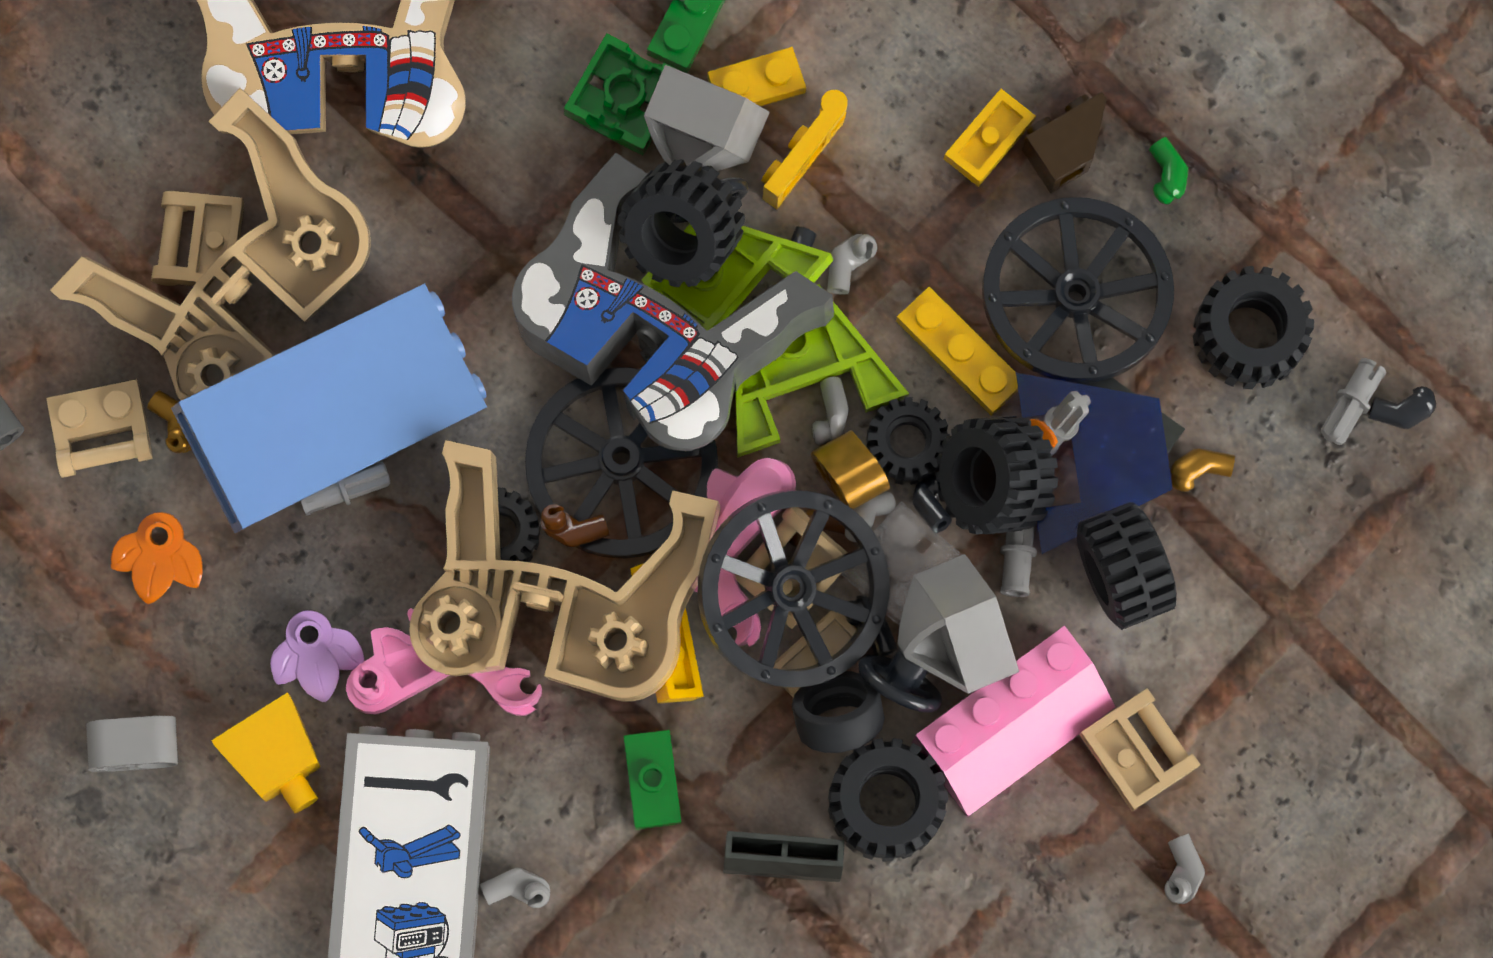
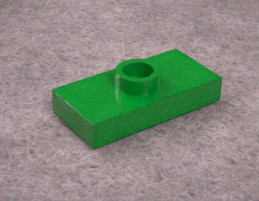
(652, 779)

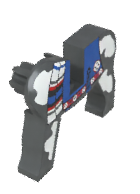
(585, 313)

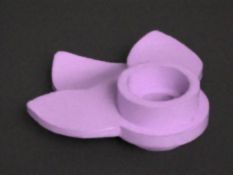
(315, 662)

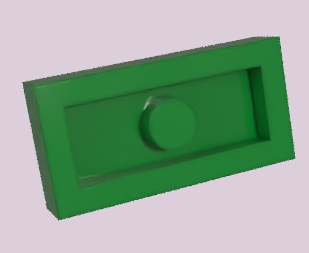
(683, 32)

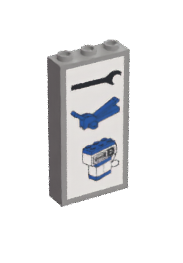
(409, 845)

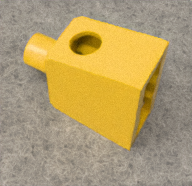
(273, 753)

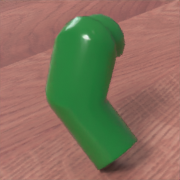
(1174, 171)

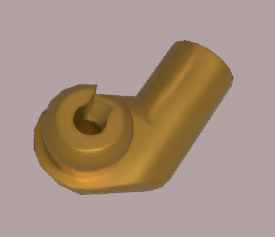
(161, 405)
(1197, 463)

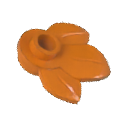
(156, 564)

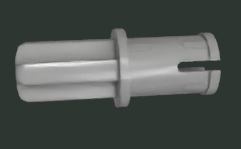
(1352, 401)
(1066, 417)
(356, 485)
(1017, 562)

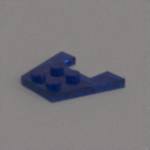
(1116, 452)

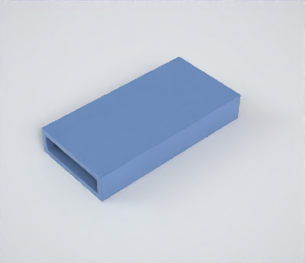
(330, 407)

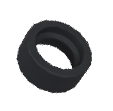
(839, 732)

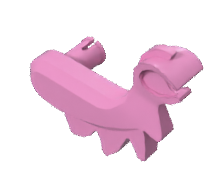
(732, 492)
(399, 674)

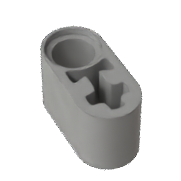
(132, 743)

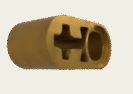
(850, 470)

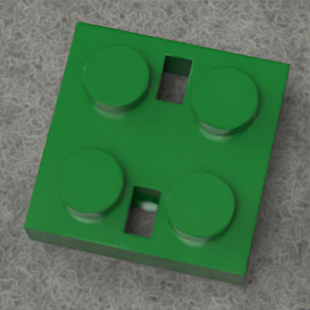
(627, 84)

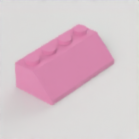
(1016, 721)

